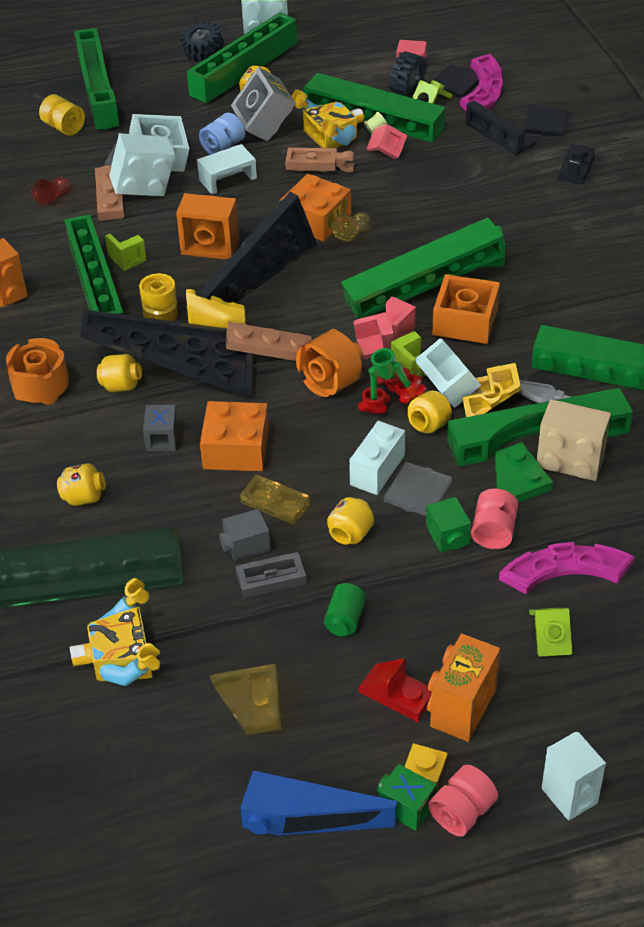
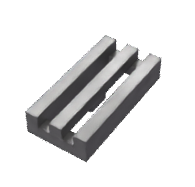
(271, 579)

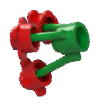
(390, 373)

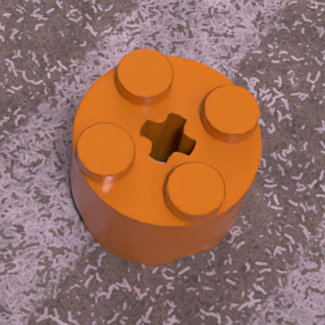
(330, 363)
(37, 371)

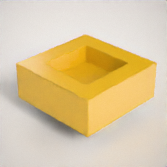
(427, 762)

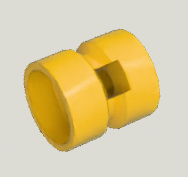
(62, 114)
(159, 297)

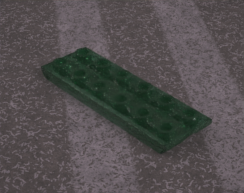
(89, 566)

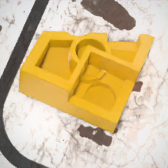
(213, 311)
(496, 387)

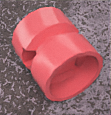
(494, 519)
(463, 800)

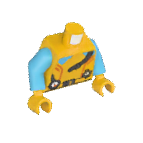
(330, 123)
(119, 642)

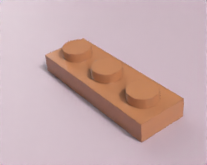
(108, 202)
(264, 341)

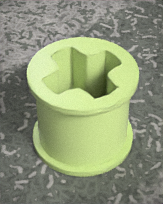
(376, 121)

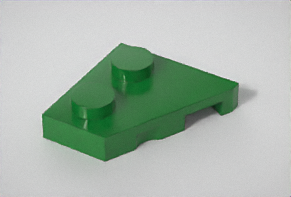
(520, 473)

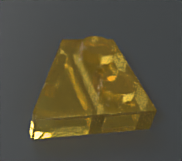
(251, 697)

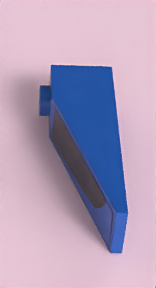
(300, 807)

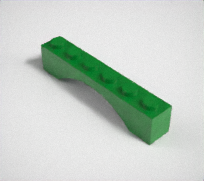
(95, 78)
(480, 436)

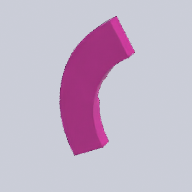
(490, 82)
(565, 559)

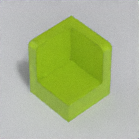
(127, 253)
(407, 350)

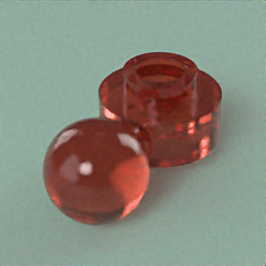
(46, 191)

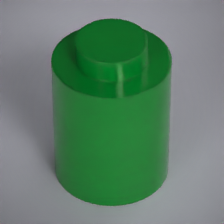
(345, 609)

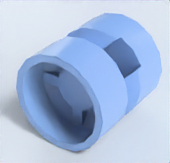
(222, 133)

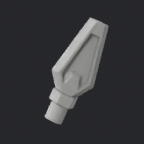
(540, 392)

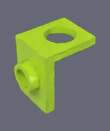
(432, 90)
(552, 631)

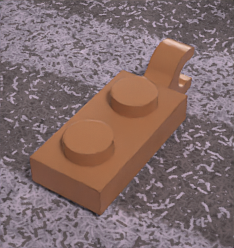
(318, 159)

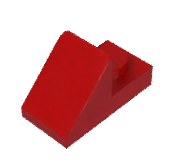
(393, 688)

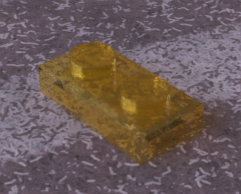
(275, 499)

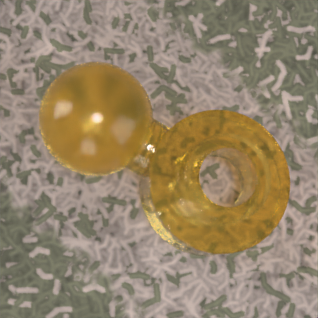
(347, 227)

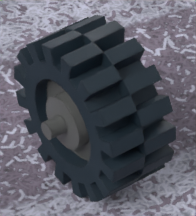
(202, 41)
(407, 73)

